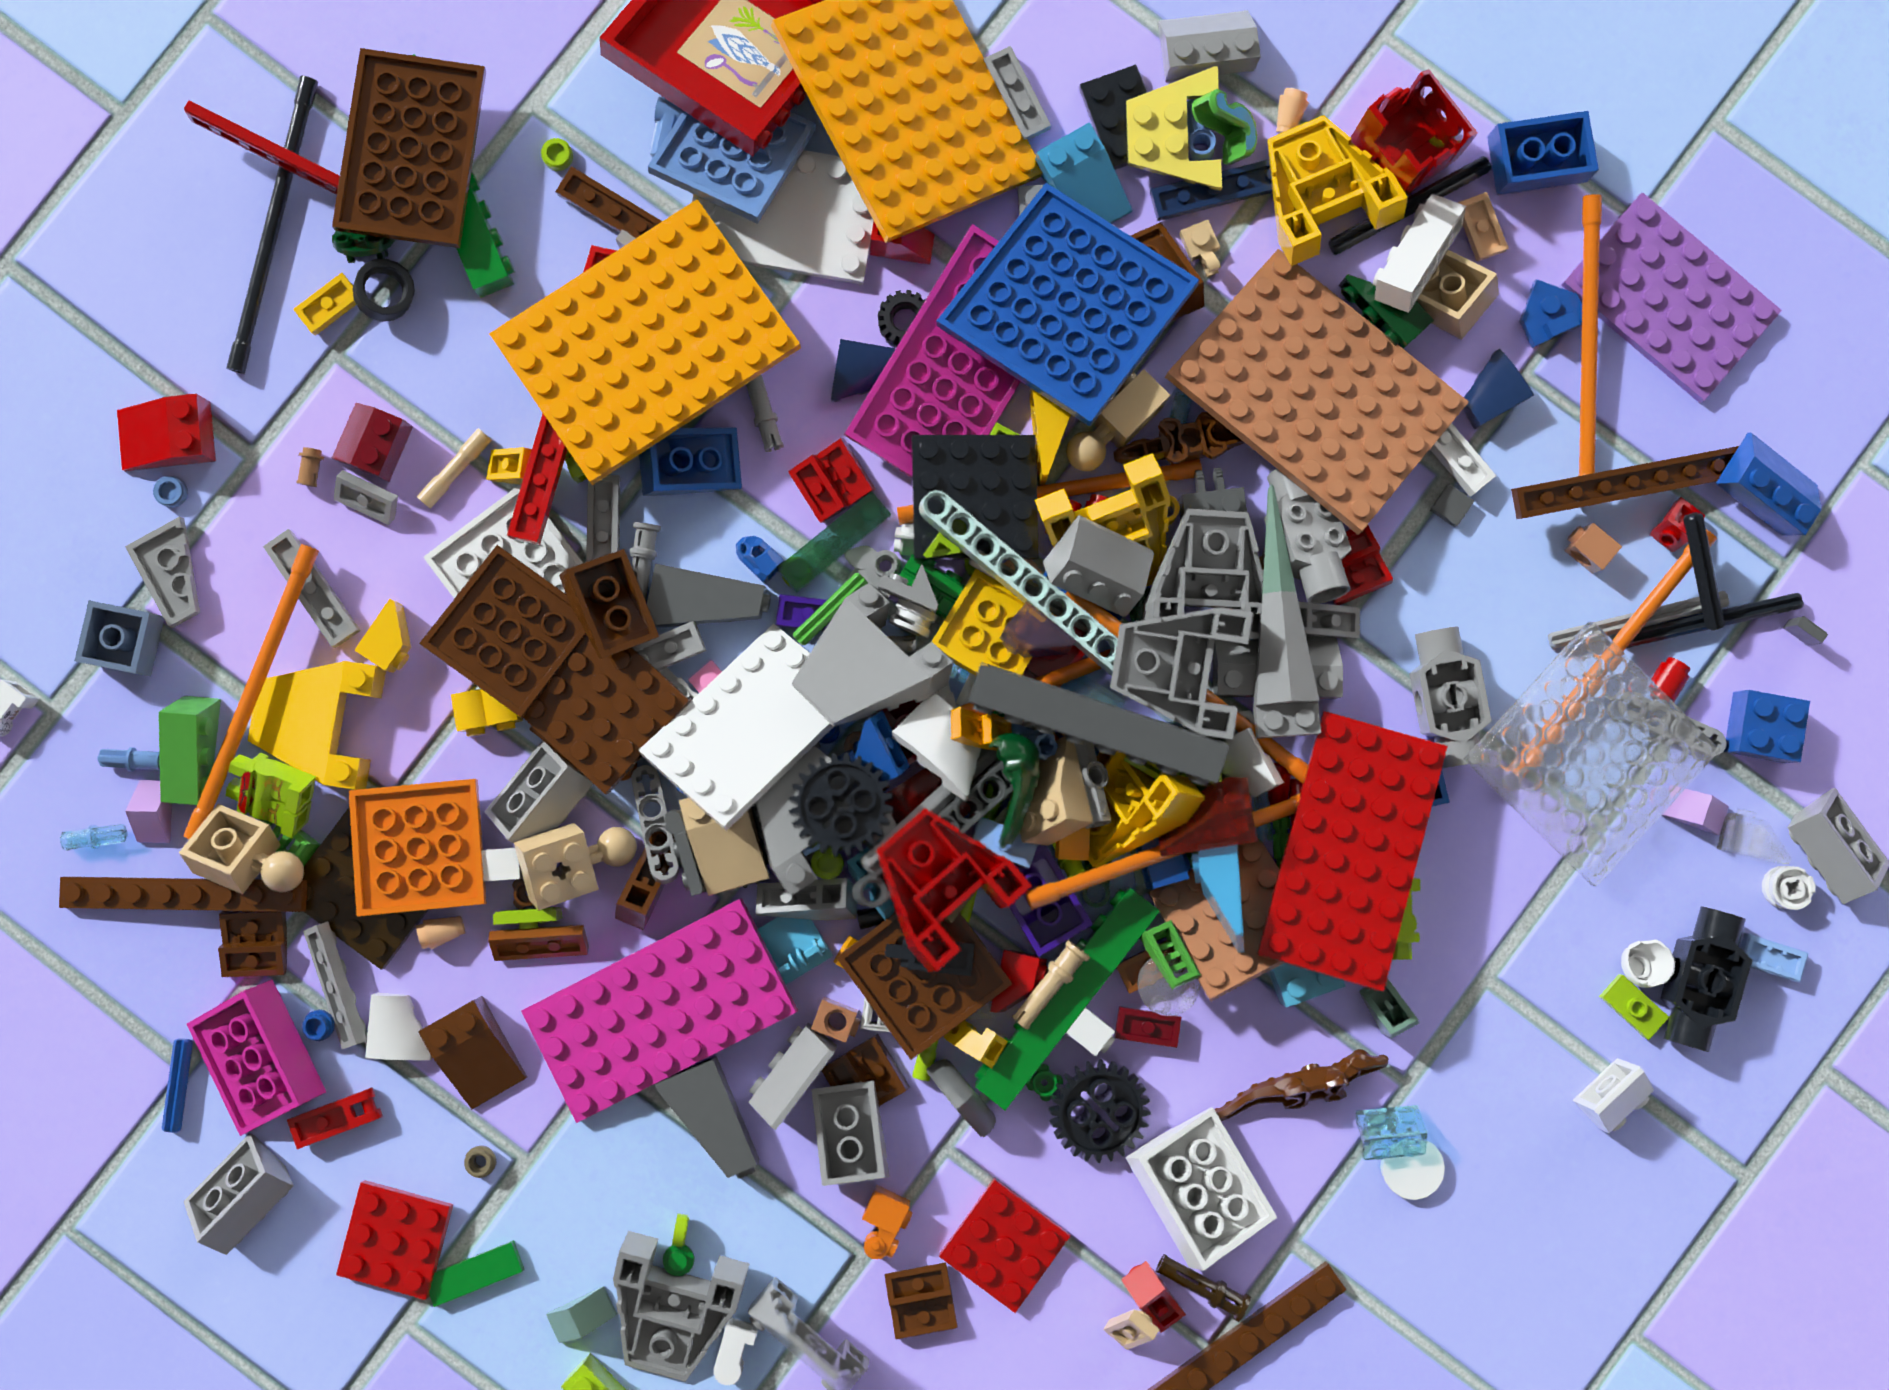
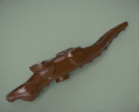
(1182, 441)
(1309, 1084)

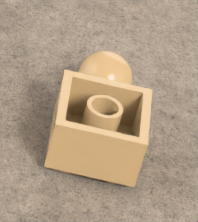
(1119, 422)
(236, 848)
(575, 875)

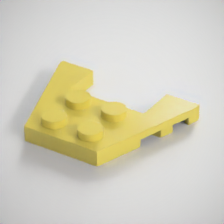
(1160, 131)

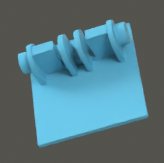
(794, 946)

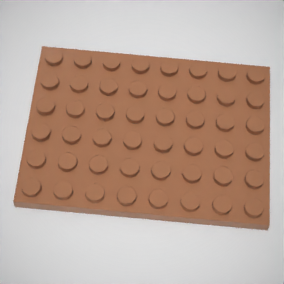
(1317, 391)

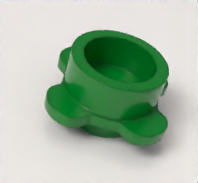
(1044, 1091)

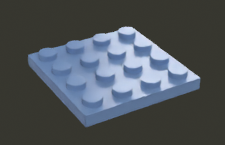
(725, 174)

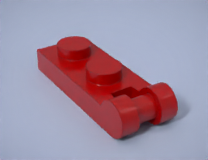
(333, 1118)

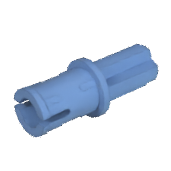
(129, 759)

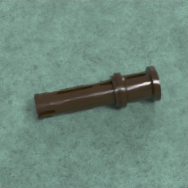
(1219, 1289)

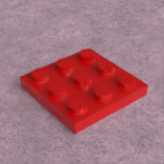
(394, 1239)
(1004, 1245)

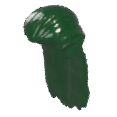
(1022, 770)

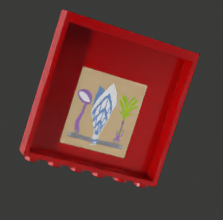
(711, 61)

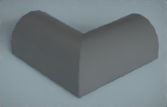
(962, 1096)

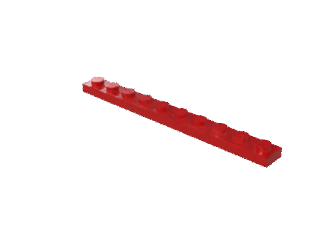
(543, 465)

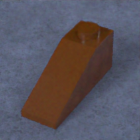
(641, 890)

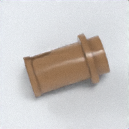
(309, 466)

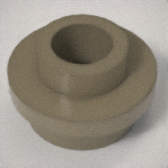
(471, 1165)

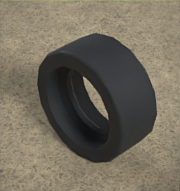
(390, 268)

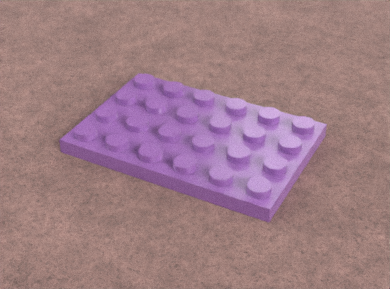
(1675, 298)

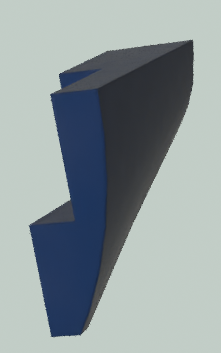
(858, 368)
(1495, 390)

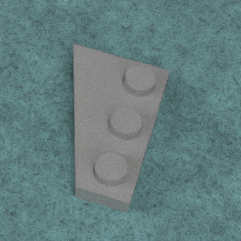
(167, 571)

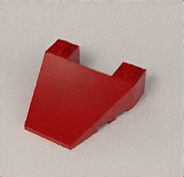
(932, 872)

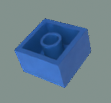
(1767, 726)

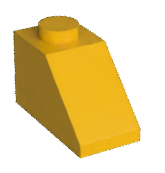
(508, 465)
(387, 638)

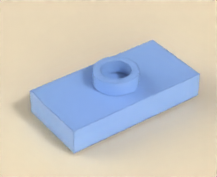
(1018, 852)
(1774, 957)

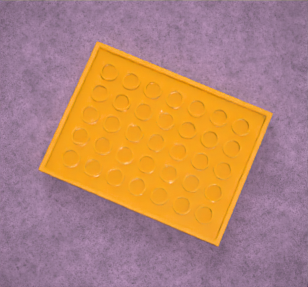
(907, 107)
(645, 341)

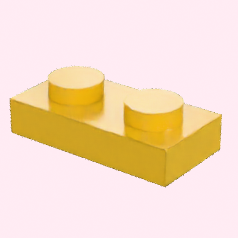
(326, 304)

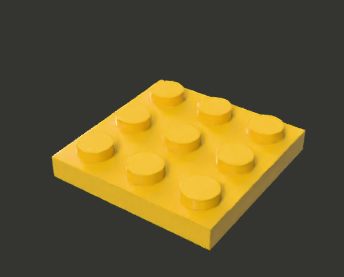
(975, 626)

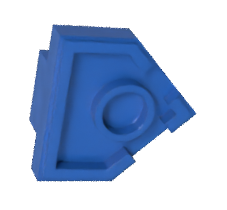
(1549, 313)

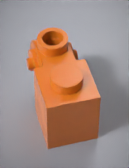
(889, 1214)

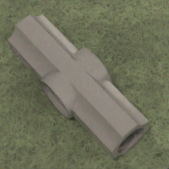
(1095, 779)

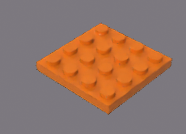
(417, 847)

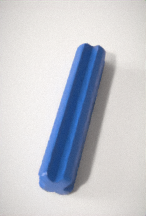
(177, 1085)

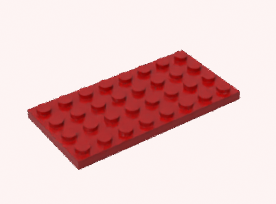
(1352, 851)

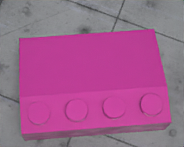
(256, 1057)

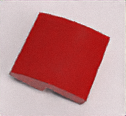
(831, 480)
(1363, 566)

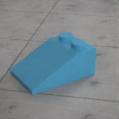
(1084, 172)
(1220, 881)

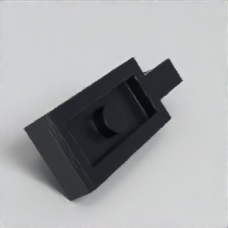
(959, 964)

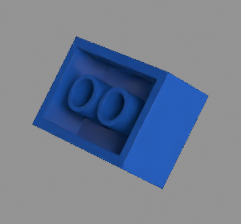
(1542, 152)

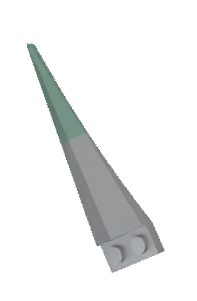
(1285, 679)

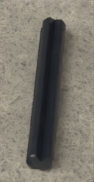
(1704, 571)

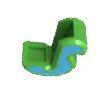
(1231, 121)

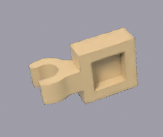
(1201, 244)

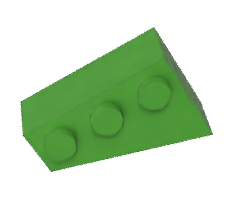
(187, 747)

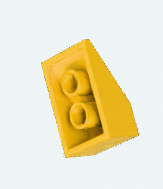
(1048, 426)

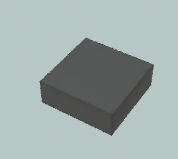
(1452, 505)
(1805, 631)

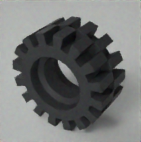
(890, 308)

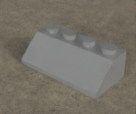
(1237, 666)

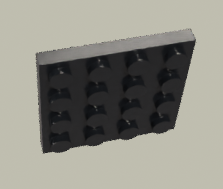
(985, 476)

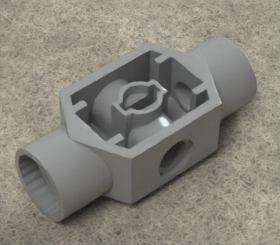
(1313, 541)
(1449, 694)

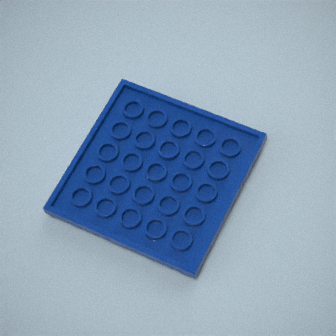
(1067, 303)

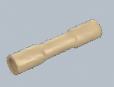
(440, 484)

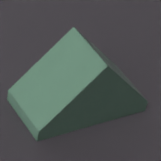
(1389, 1010)
(581, 1315)

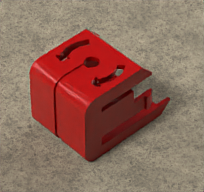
(1405, 123)

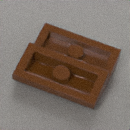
(253, 943)
(868, 1063)
(920, 1301)

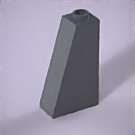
(689, 596)
(711, 1114)

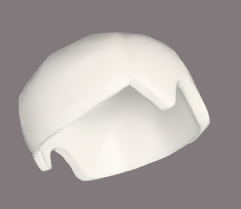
(1648, 963)

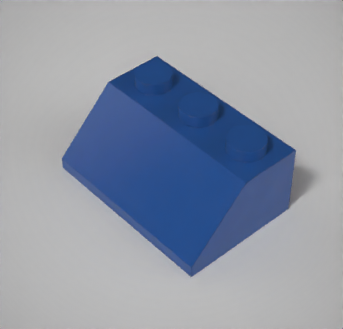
(1771, 487)

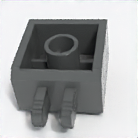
(1219, 499)

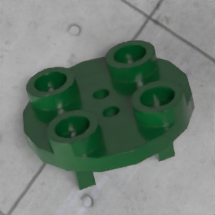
(360, 245)

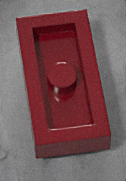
(1147, 1027)

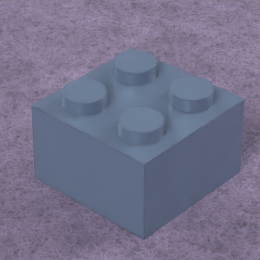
(119, 638)

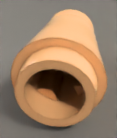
(1291, 109)
(439, 931)

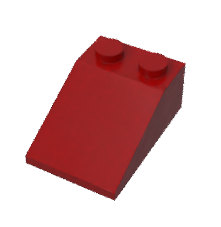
(166, 433)

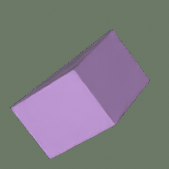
(1699, 811)
(148, 815)

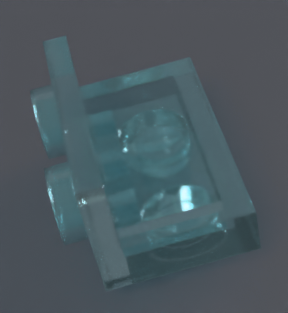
(1392, 1132)

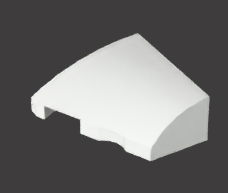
(1248, 760)
(394, 1029)

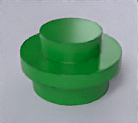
(678, 1260)

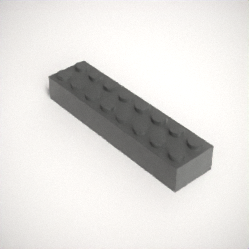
(1098, 722)

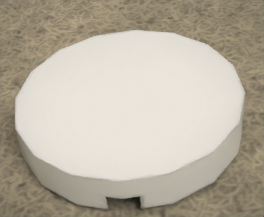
(1414, 1176)

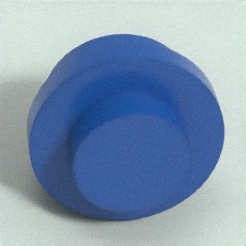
(318, 1025)

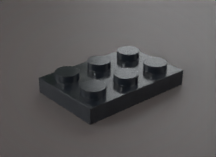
(1106, 107)

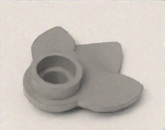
(868, 561)

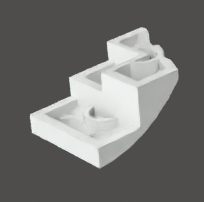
(928, 735)

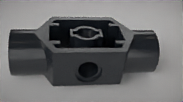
(1706, 979)

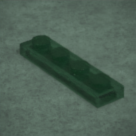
(834, 542)

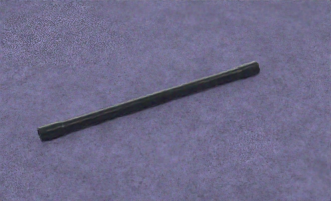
(241, 345)

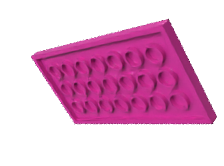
(933, 378)
(659, 1010)

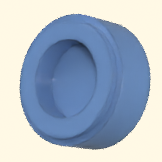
(170, 491)

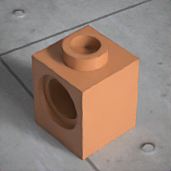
(1592, 547)
(822, 1025)

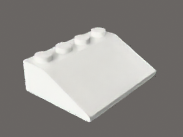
(1201, 1189)

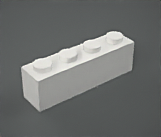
(1419, 252)

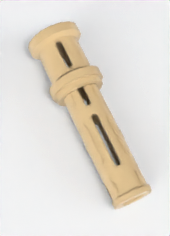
(1059, 973)

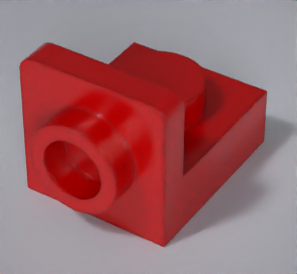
(1671, 530)

